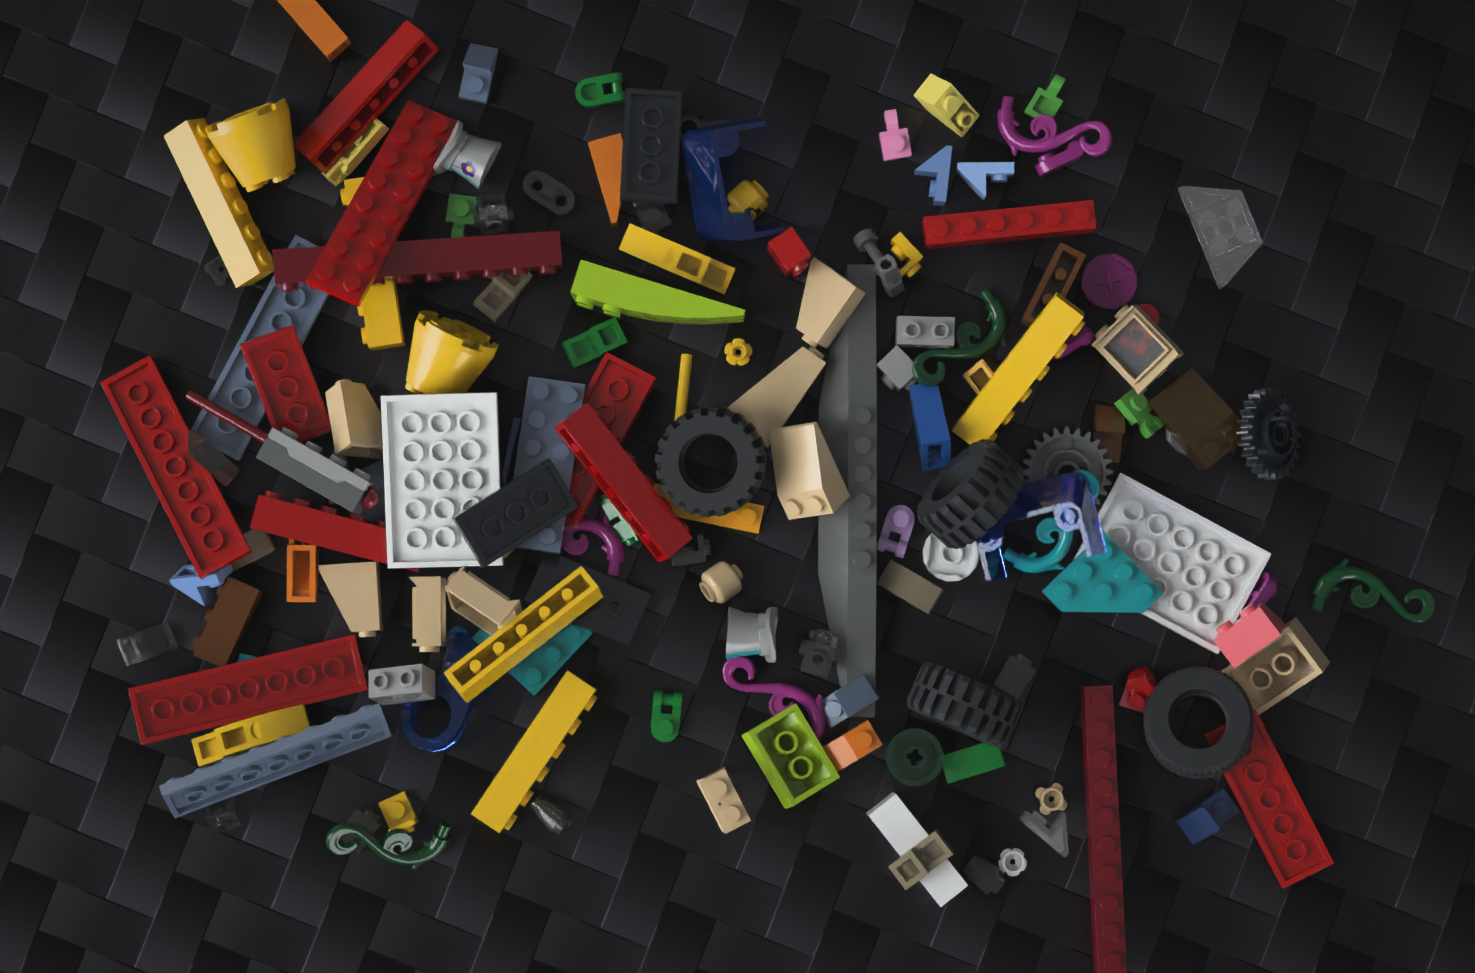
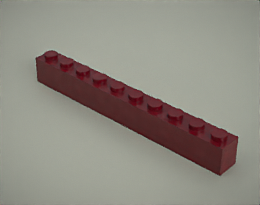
(439, 259)
(1103, 829)

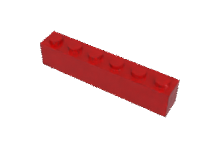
(366, 97)
(1008, 224)
(623, 482)
(321, 527)

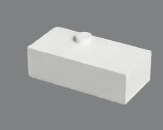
(905, 832)

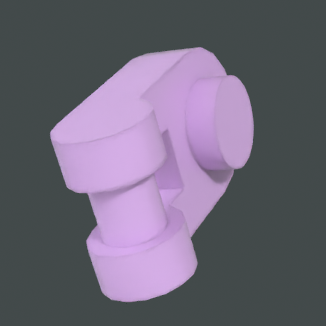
(900, 521)

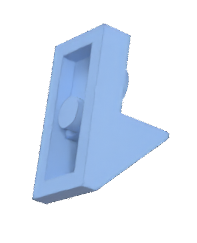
(975, 174)

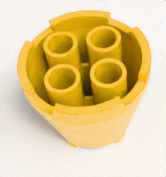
(256, 144)
(446, 355)

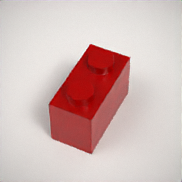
(789, 253)

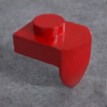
(1138, 689)

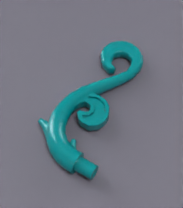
(1050, 561)

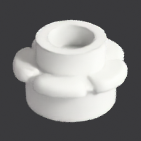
(1020, 861)

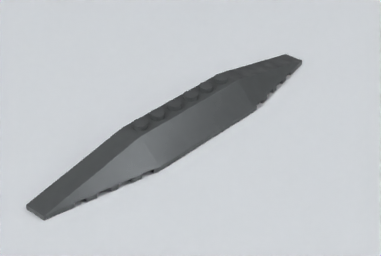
(850, 534)

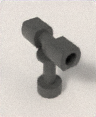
(885, 265)

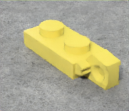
(356, 152)

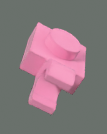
(894, 141)

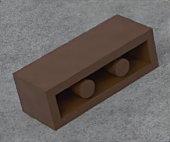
(1056, 278)
(227, 622)

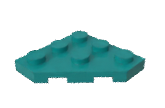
(1103, 584)
(547, 659)

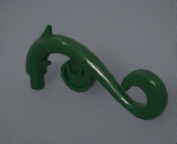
(966, 350)
(1377, 587)
(386, 849)

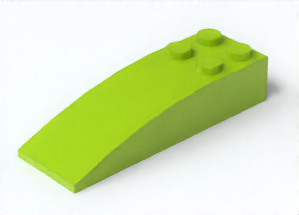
(644, 299)

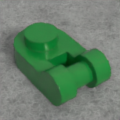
(590, 90)
(666, 726)

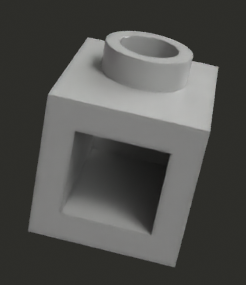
(896, 370)

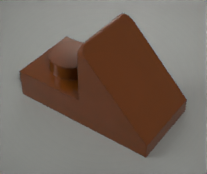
(1109, 428)

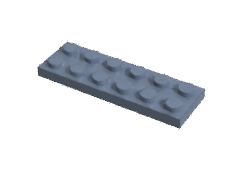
(545, 407)

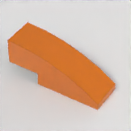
(302, 571)

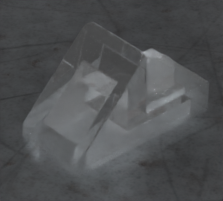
(1054, 835)

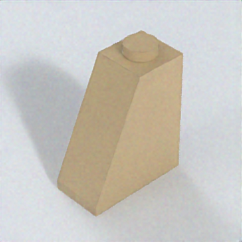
(826, 304)
(354, 420)
(356, 594)

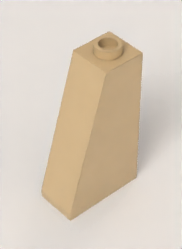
(780, 392)

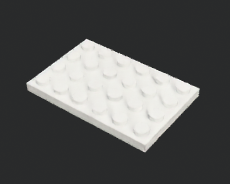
(436, 463)
(1192, 560)

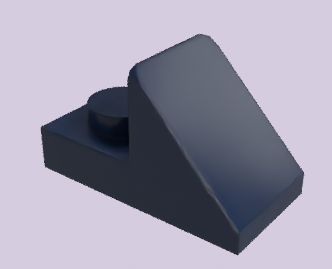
(1208, 816)

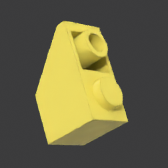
(946, 104)

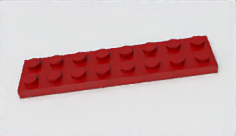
(382, 204)
(181, 483)
(247, 689)

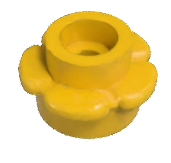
(732, 357)

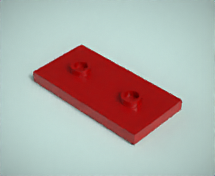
(286, 383)

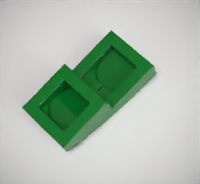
(594, 343)
(972, 761)

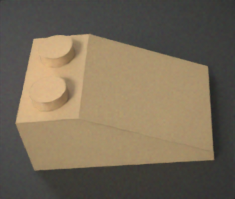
(805, 472)
(1279, 667)

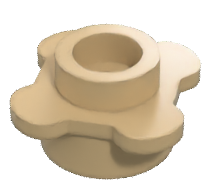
(1058, 802)

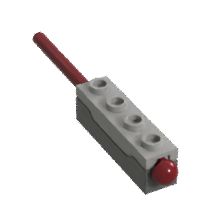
(302, 461)

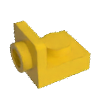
(905, 250)
(399, 812)

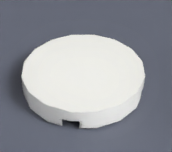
(949, 563)

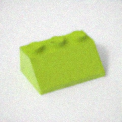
(790, 756)

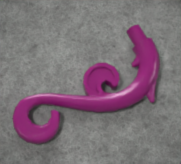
(1052, 139)
(613, 547)
(779, 691)

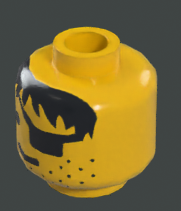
(748, 198)

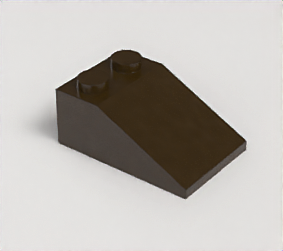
(1197, 419)

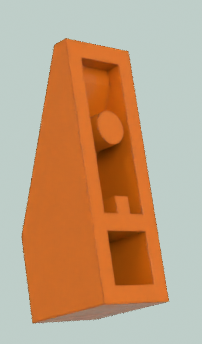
(608, 162)
(852, 745)

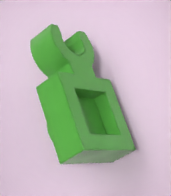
(1136, 409)

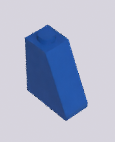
(930, 426)

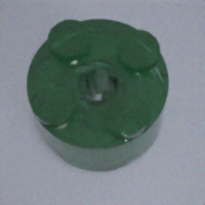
(923, 770)

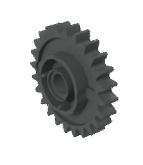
(1071, 450)

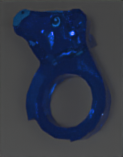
(458, 645)

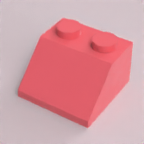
(1249, 633)

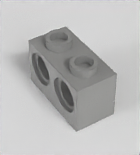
(925, 332)
(402, 684)

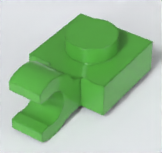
(1046, 101)
(460, 213)

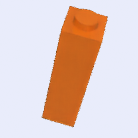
(317, 26)

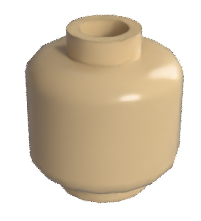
(721, 582)

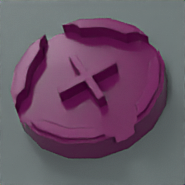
(1109, 281)

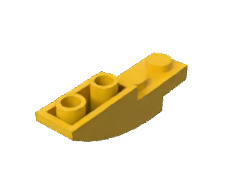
(676, 258)
(249, 733)

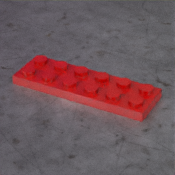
(618, 395)
(1274, 809)

